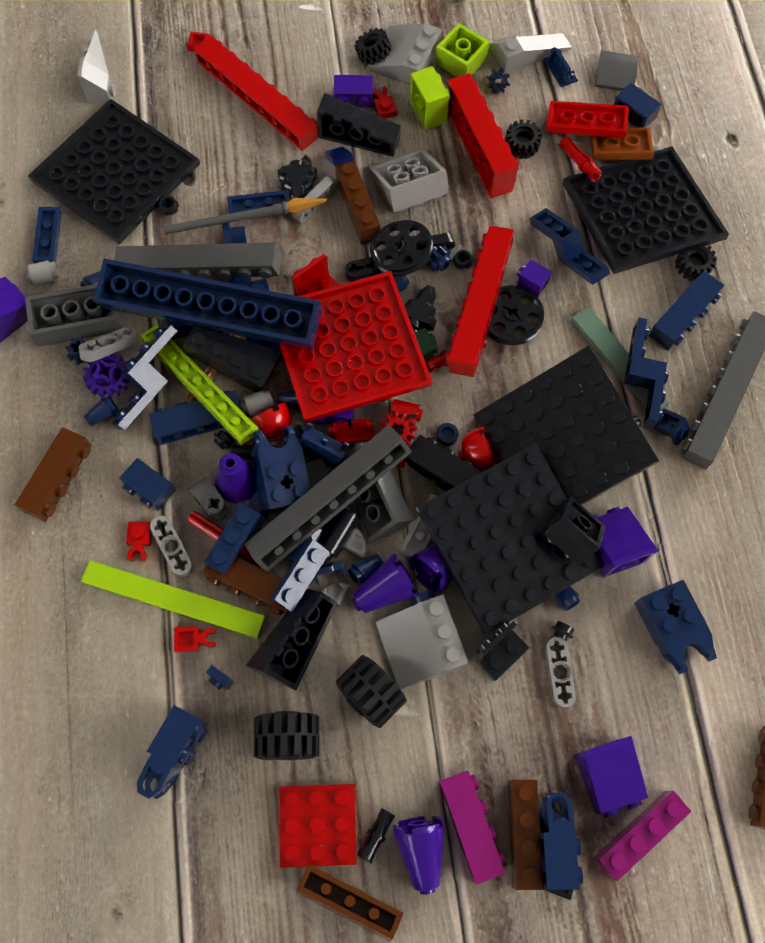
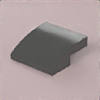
(616, 70)

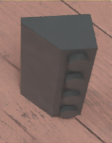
(68, 316)
(379, 507)

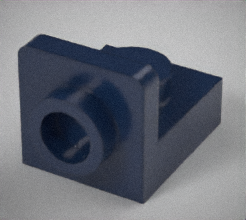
(673, 426)

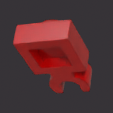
(384, 105)
(138, 536)
(189, 639)

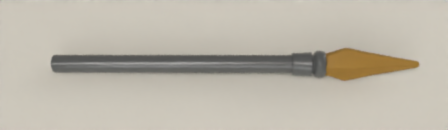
(295, 205)

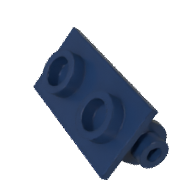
(559, 68)

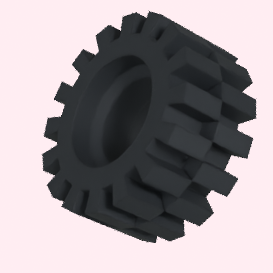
(373, 46)
(525, 130)
(691, 270)

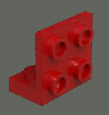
(313, 277)

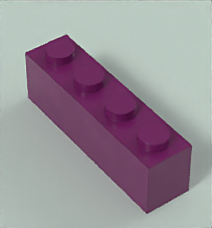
(472, 828)
(641, 835)

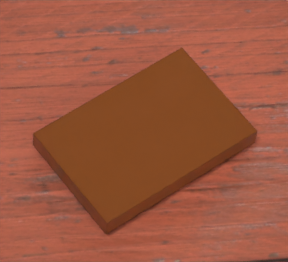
(635, 146)

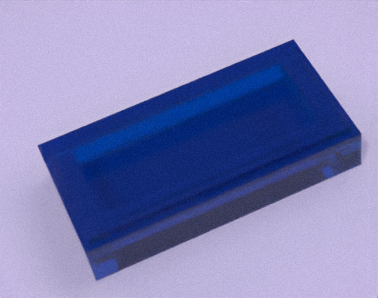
(338, 156)

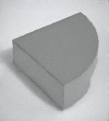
(356, 544)
(337, 592)

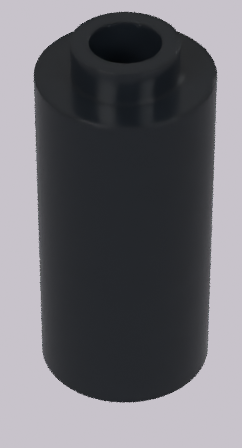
(339, 532)

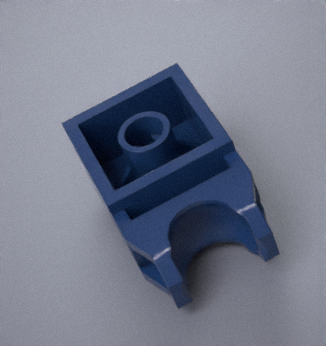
(279, 465)
(678, 630)
(171, 751)
(559, 845)

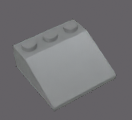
(411, 51)
(410, 179)
(421, 642)

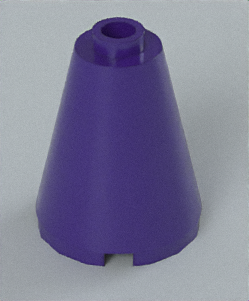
(235, 479)
(431, 569)
(385, 587)
(421, 850)

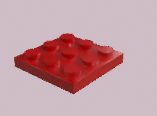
(317, 825)

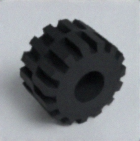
(371, 691)
(286, 736)

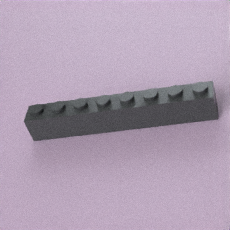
(207, 260)
(727, 393)
(327, 498)

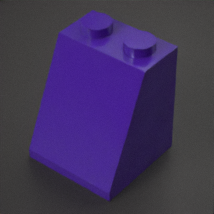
(12, 308)
(623, 542)
(612, 776)

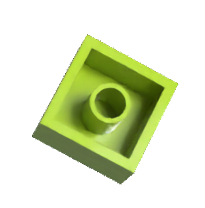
(462, 51)
(429, 97)

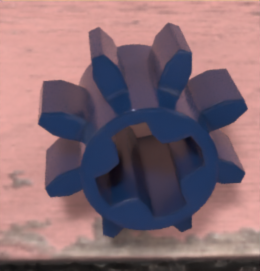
(498, 75)
(439, 259)
(73, 350)

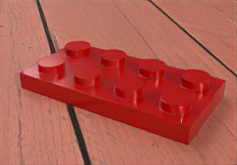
(587, 119)

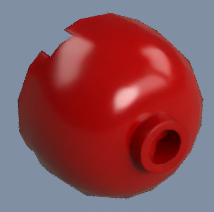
(273, 421)
(477, 449)

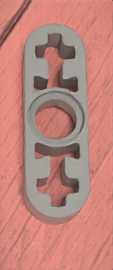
(324, 189)
(107, 344)
(162, 544)
(568, 690)

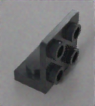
(502, 652)

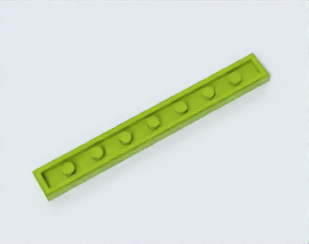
(204, 389)
(173, 599)

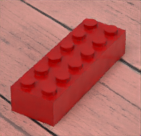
(481, 136)

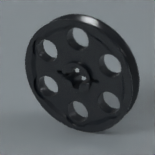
(408, 251)
(519, 321)

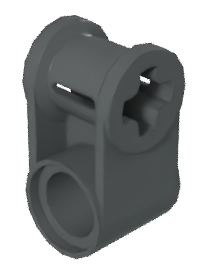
(208, 497)

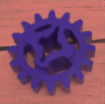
(97, 380)

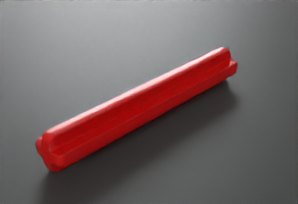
(214, 532)

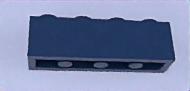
(685, 311)
(185, 420)

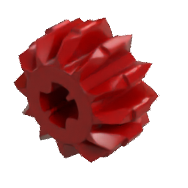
(400, 422)

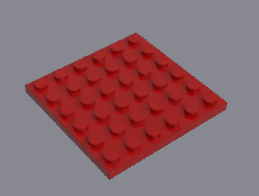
(360, 350)

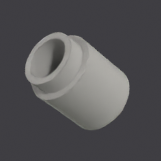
(42, 272)
(257, 403)

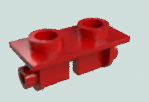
(360, 432)

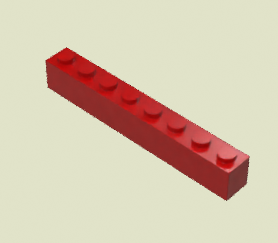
(257, 93)
(480, 302)

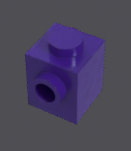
(533, 277)

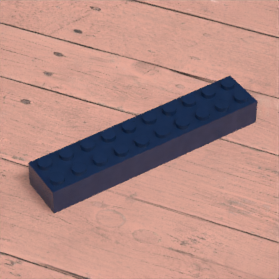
(208, 304)

